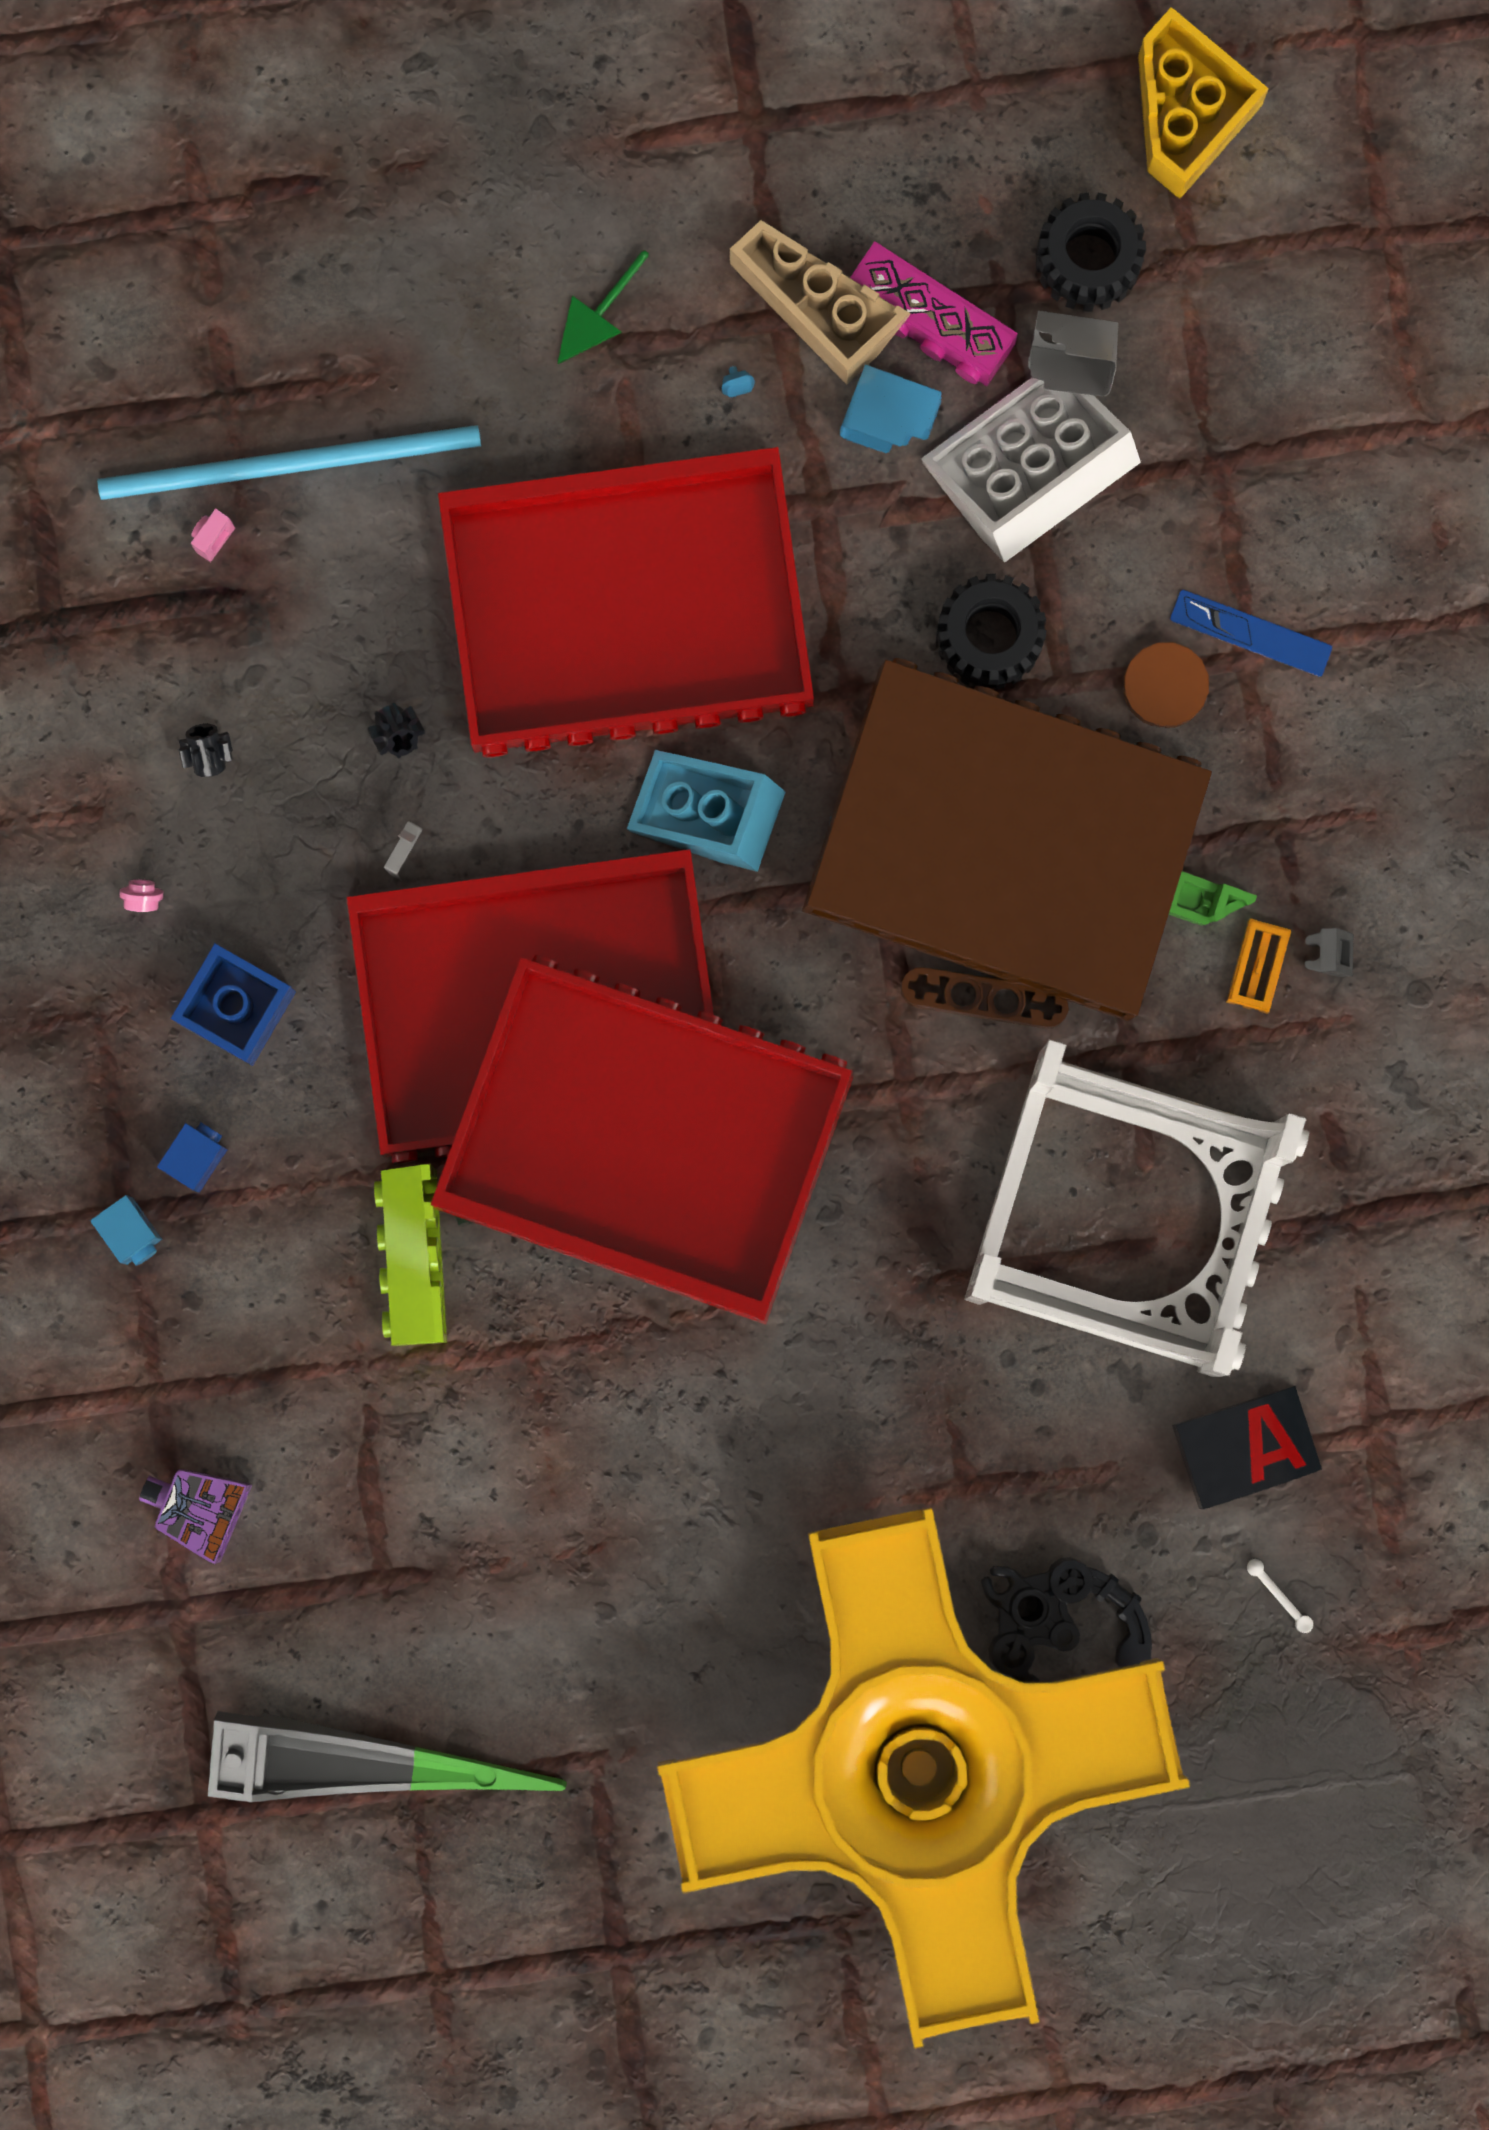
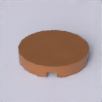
(1166, 685)

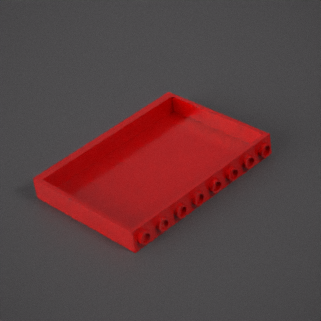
(626, 601)
(445, 955)
(643, 1138)

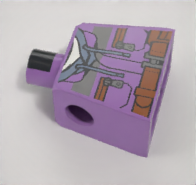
(197, 1510)

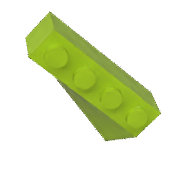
(412, 1256)

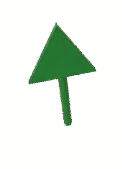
(587, 327)

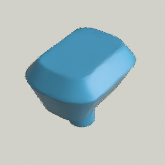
(737, 382)

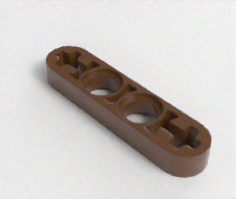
(983, 1005)

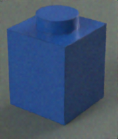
(193, 1156)

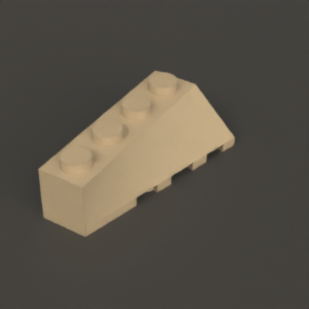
(826, 308)

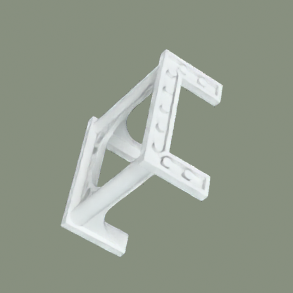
(1265, 1145)

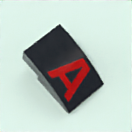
(1247, 1448)

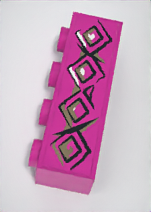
(938, 317)

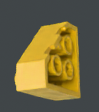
(1190, 101)

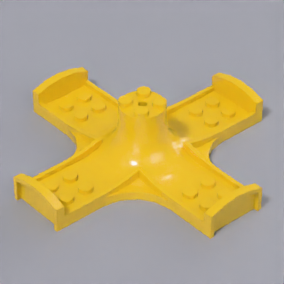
(922, 1775)

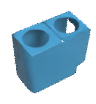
(889, 411)

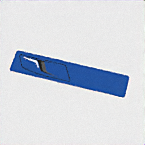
(1251, 633)

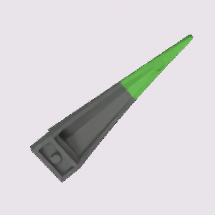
(294, 1759)

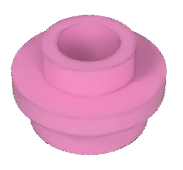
(141, 896)

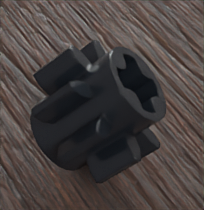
(396, 730)
(205, 750)

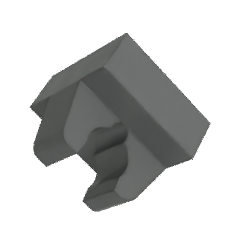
(1335, 952)

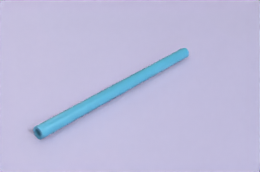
(289, 462)

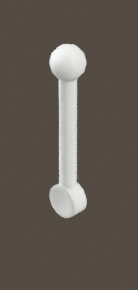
(1302, 1622)

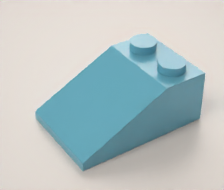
(707, 809)

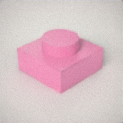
(211, 534)

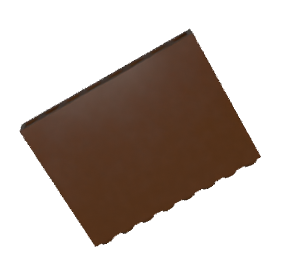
(1008, 839)

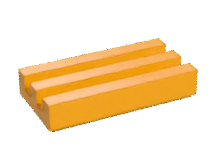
(1248, 1000)

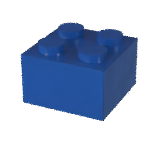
(233, 1004)

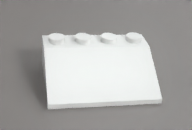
(1031, 463)

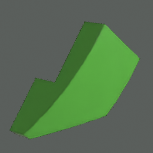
(1206, 901)

